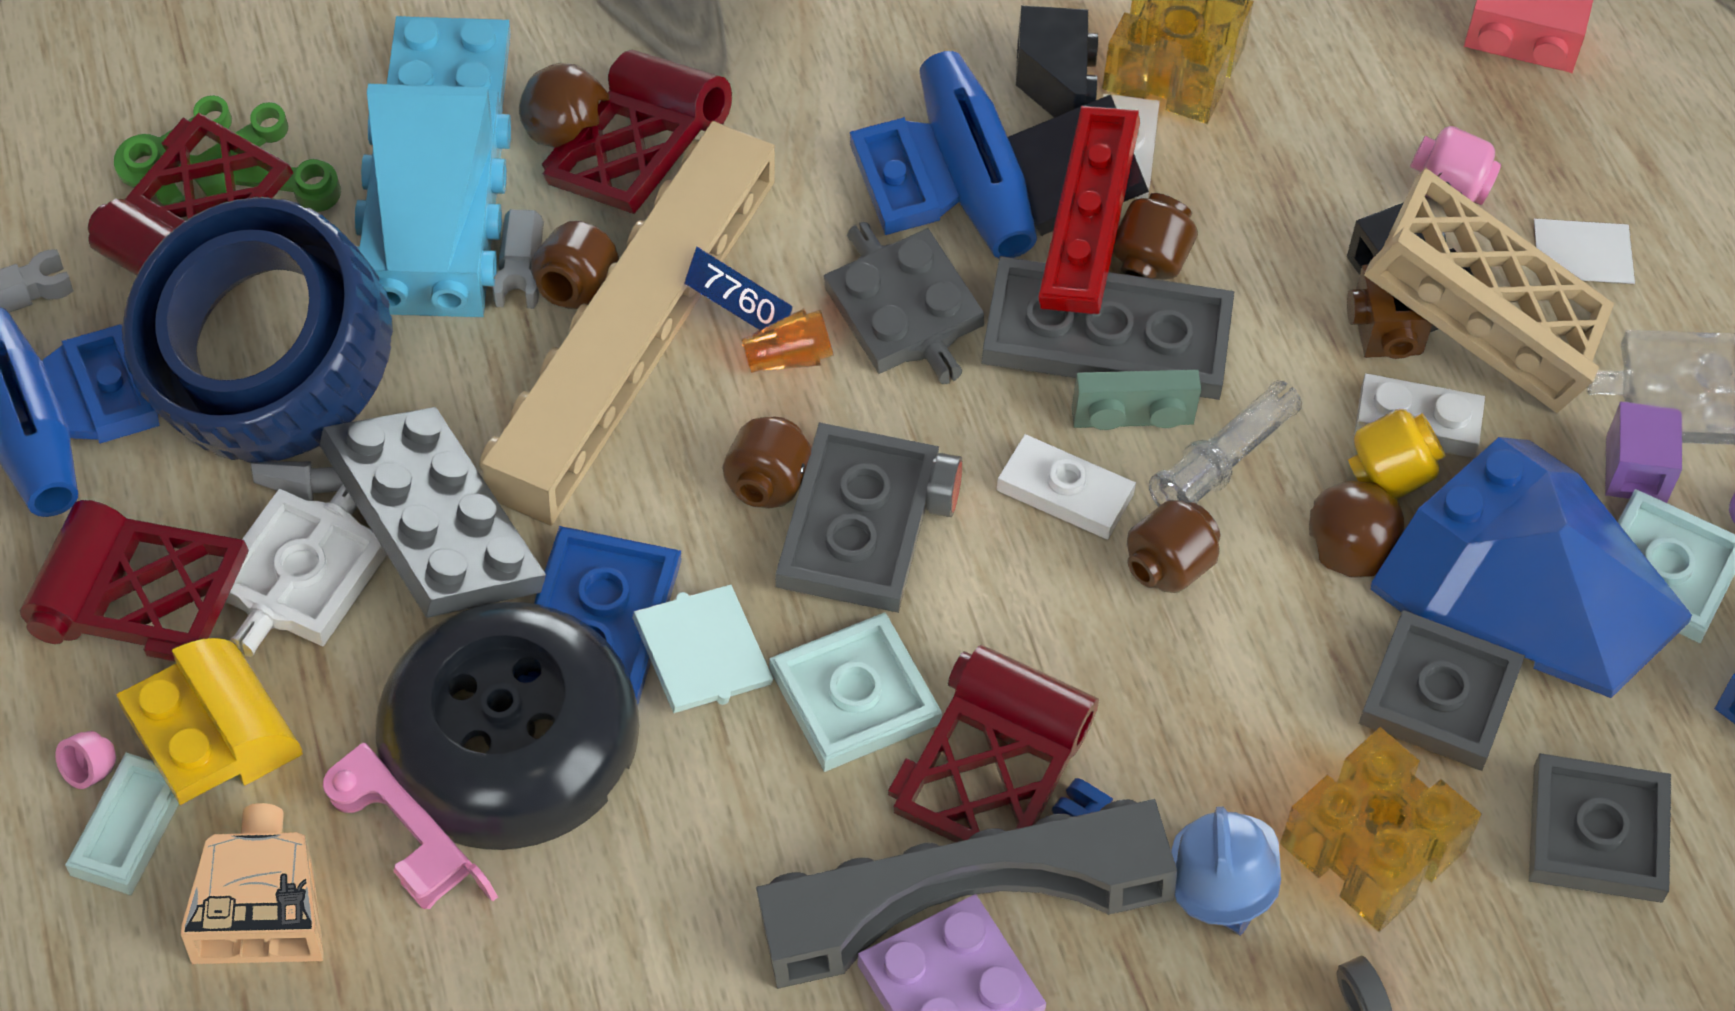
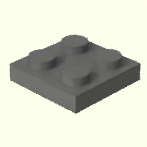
(1442, 690)
(1600, 828)

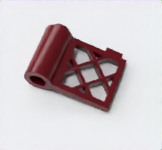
(656, 99)
(134, 226)
(87, 574)
(1009, 704)

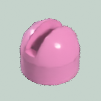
(85, 759)

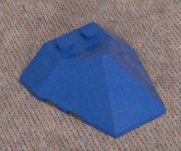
(1535, 566)

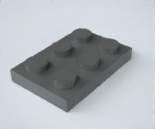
(857, 518)

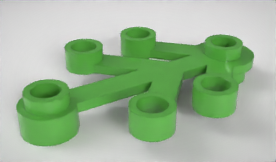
(314, 196)

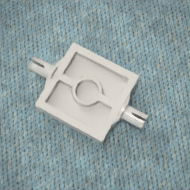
(302, 568)

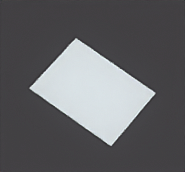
(1588, 249)

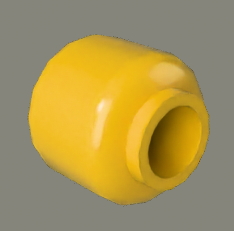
(1397, 452)

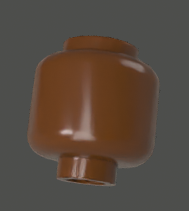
(1155, 237)
(573, 264)
(769, 460)
(1173, 546)

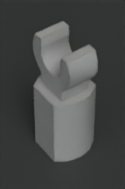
(519, 243)
(32, 281)

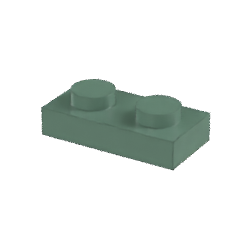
(1135, 399)

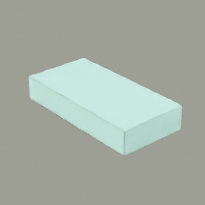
(124, 827)

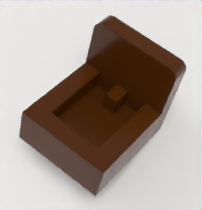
(1380, 326)

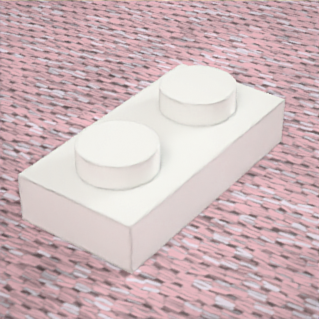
(1451, 413)

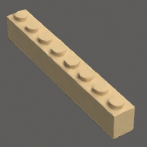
(626, 325)

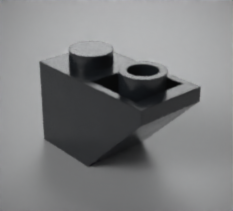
(1055, 58)

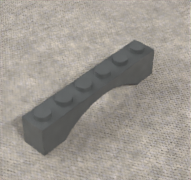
(1099, 858)

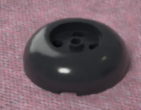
(523, 785)

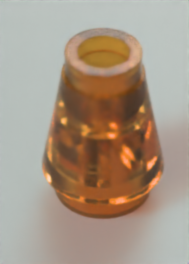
(789, 343)

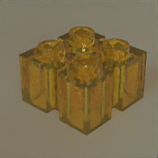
(1178, 52)
(1379, 828)

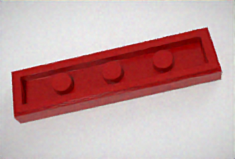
(1089, 210)

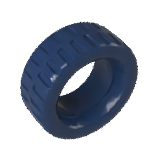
(313, 386)

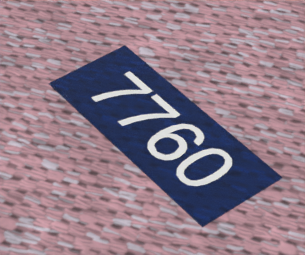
(734, 291)

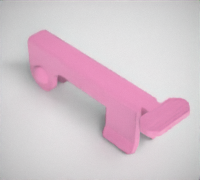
(438, 862)

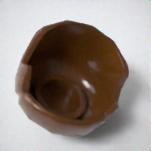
(560, 103)
(1355, 527)

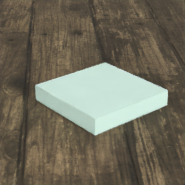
(1686, 552)
(855, 691)

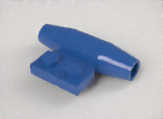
(959, 156)
(71, 393)

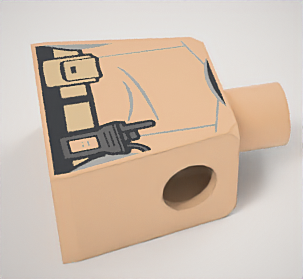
(254, 896)

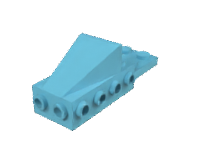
(437, 165)

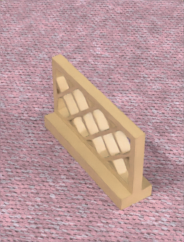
(1479, 311)

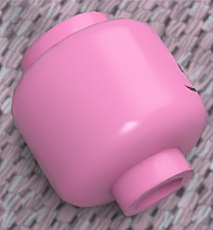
(1460, 161)

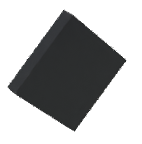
(1044, 160)

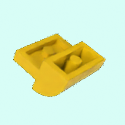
(208, 720)

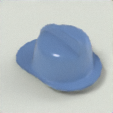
(1226, 867)

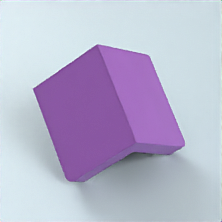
(1643, 451)

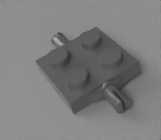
(904, 301)

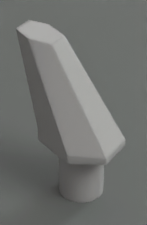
(295, 477)

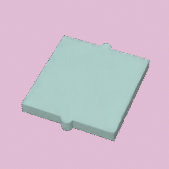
(702, 648)

